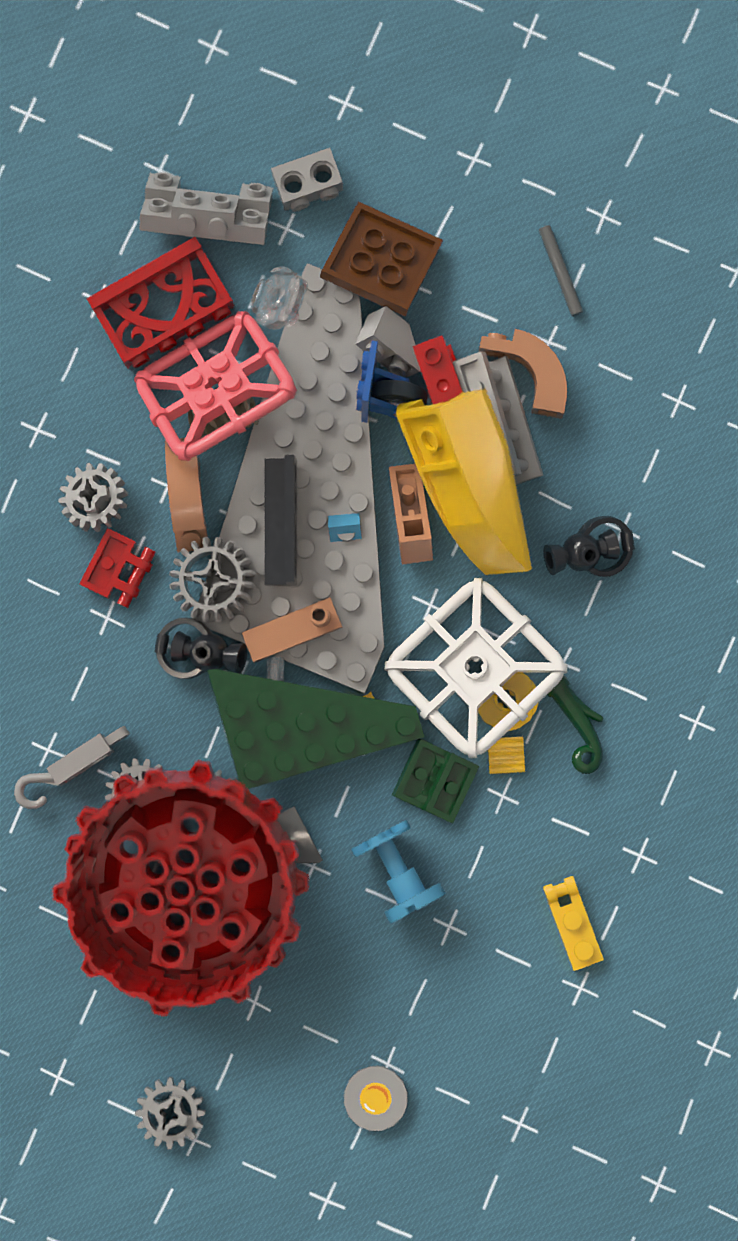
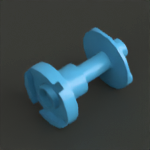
(404, 882)

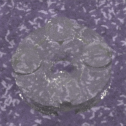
(290, 290)

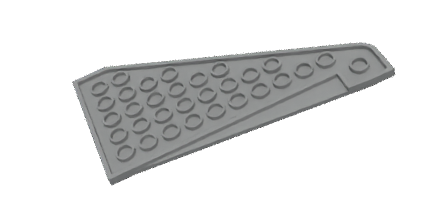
(331, 480)

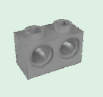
(303, 171)

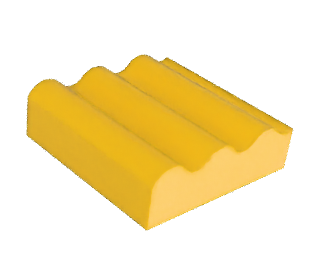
(507, 756)

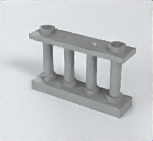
(497, 377)

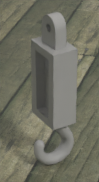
(70, 766)

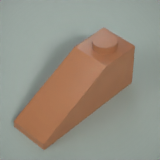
(410, 514)

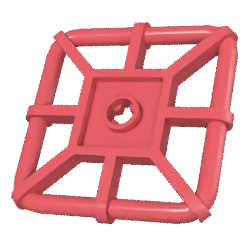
(219, 370)

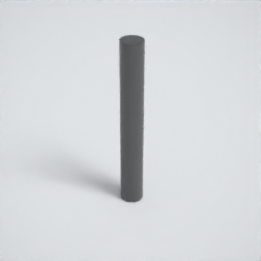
(560, 270)

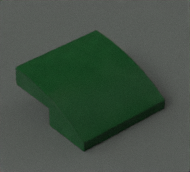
(435, 780)

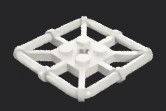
(496, 668)

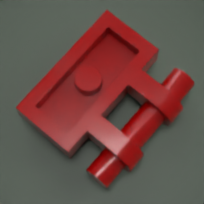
(108, 563)

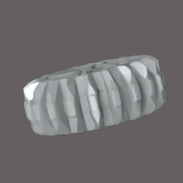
(210, 594)

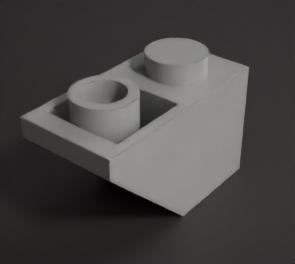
(393, 339)

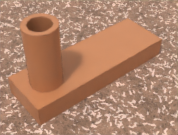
(292, 630)

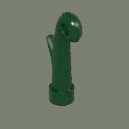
(579, 716)

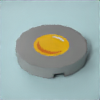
(375, 1098)

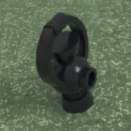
(583, 551)
(205, 652)

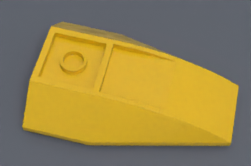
(469, 478)

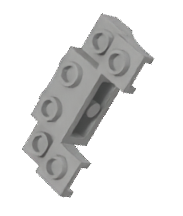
(205, 214)

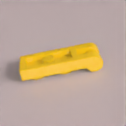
(573, 924)

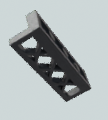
(281, 521)

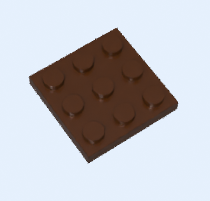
(381, 258)

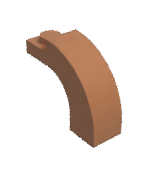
(540, 362)
(185, 500)

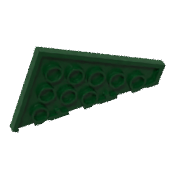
(296, 728)

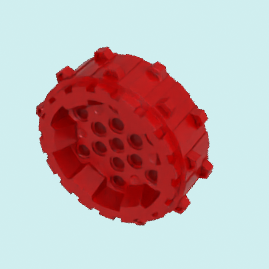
(132, 947)

